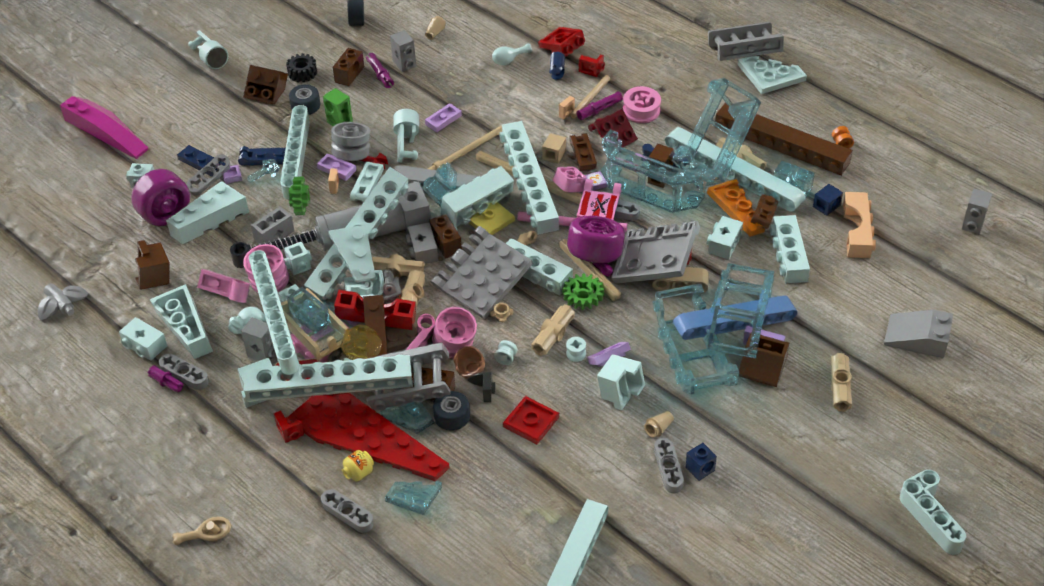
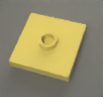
(493, 218)

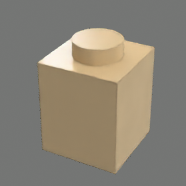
(554, 148)

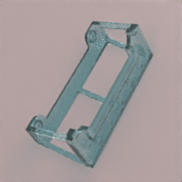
(742, 113)

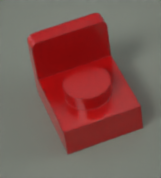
(591, 66)
(288, 430)

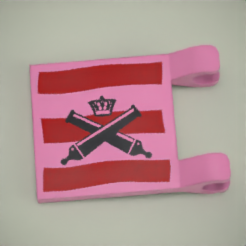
(599, 203)

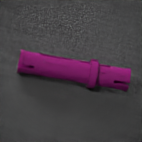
(381, 73)
(594, 108)

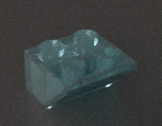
(441, 183)

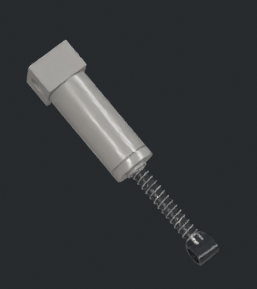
(410, 211)

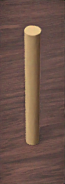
(590, 96)

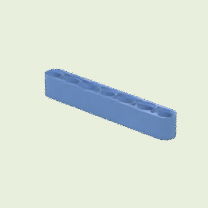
(695, 323)

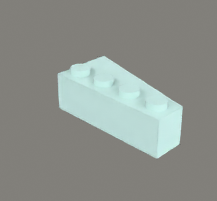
(476, 196)
(207, 212)
(182, 318)

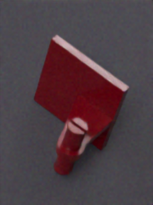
(618, 122)

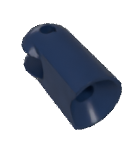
(557, 65)

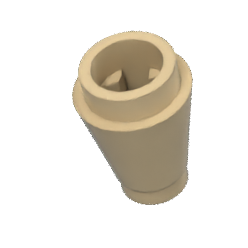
(436, 25)
(658, 424)

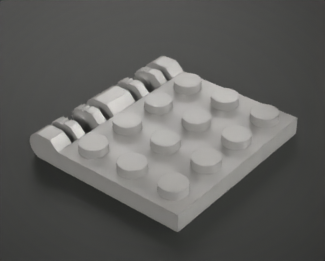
(657, 254)
(484, 275)

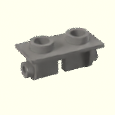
(391, 285)

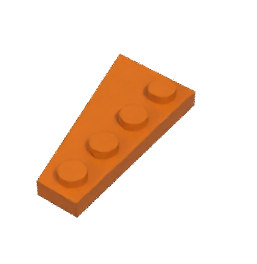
(735, 204)

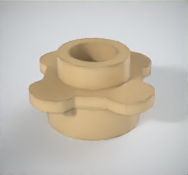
(501, 312)

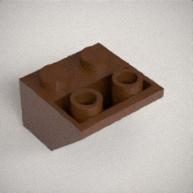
(264, 84)
(768, 363)

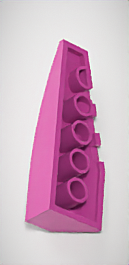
(102, 125)

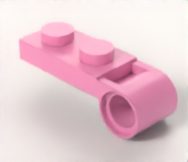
(224, 285)
(423, 333)

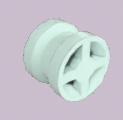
(505, 352)
(572, 352)

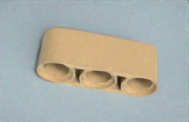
(691, 277)

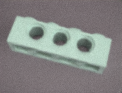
(790, 249)
(544, 269)

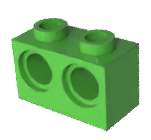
(337, 107)

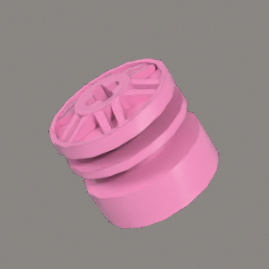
(276, 263)
(454, 323)

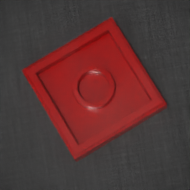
(531, 420)

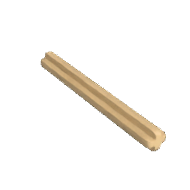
(590, 269)

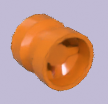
(842, 137)

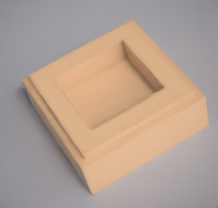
(566, 107)
(333, 181)

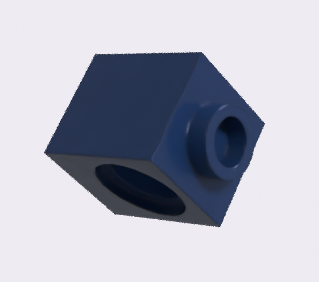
(827, 199)
(700, 461)

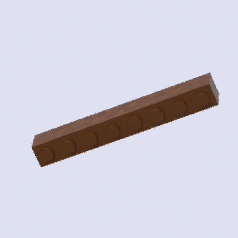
(792, 142)

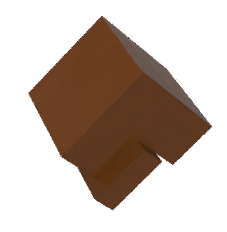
(152, 265)

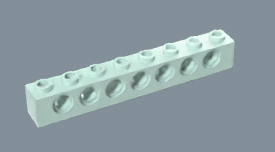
(530, 178)
(390, 180)
(319, 384)

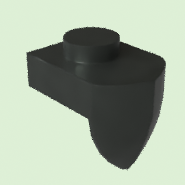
(484, 379)

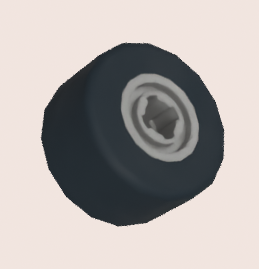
(355, 12)
(307, 96)
(451, 411)

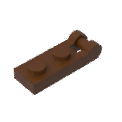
(583, 152)
(765, 211)

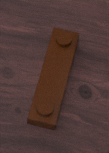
(375, 318)

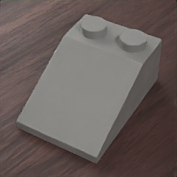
(920, 331)

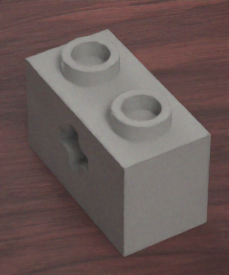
(403, 50)
(976, 211)
(272, 226)
(422, 243)
(258, 340)

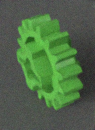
(299, 195)
(583, 291)

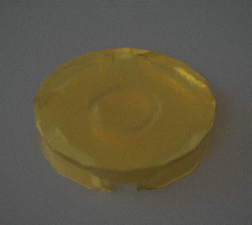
(361, 342)

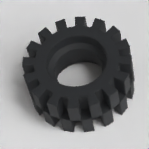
(301, 67)

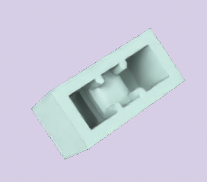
(724, 237)
(143, 339)

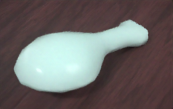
(505, 55)

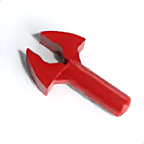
(380, 159)

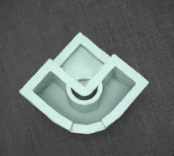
(366, 288)

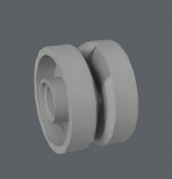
(350, 141)

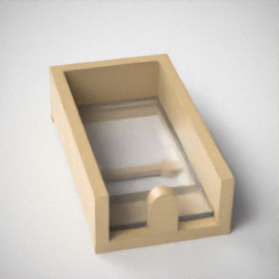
(318, 343)

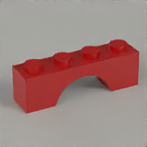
(397, 314)

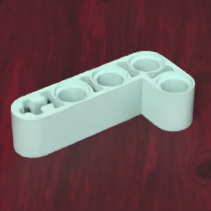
(916, 496)

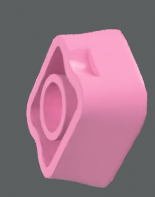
(569, 179)

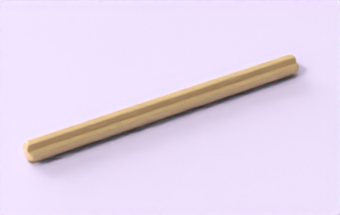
(552, 187)

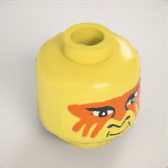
(357, 465)

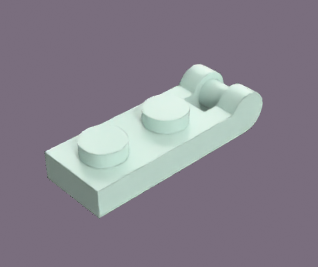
(366, 181)

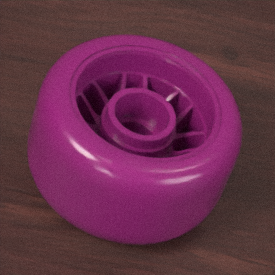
(159, 196)
(596, 239)

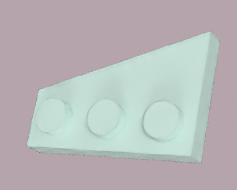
(355, 250)

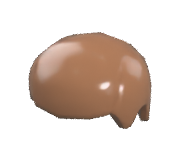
(469, 361)

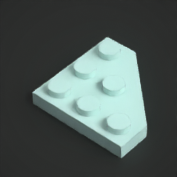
(770, 74)

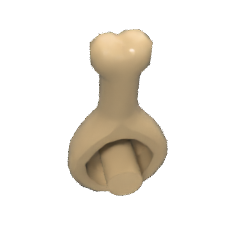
(210, 530)

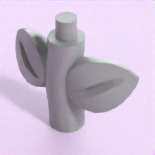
(59, 300)

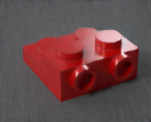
(563, 40)

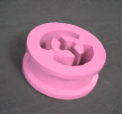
(642, 104)

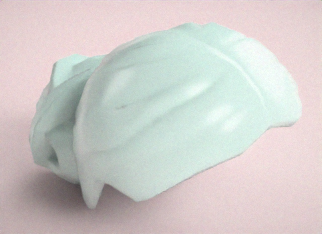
(238, 322)

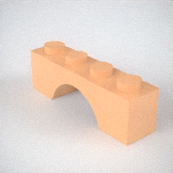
(857, 209)

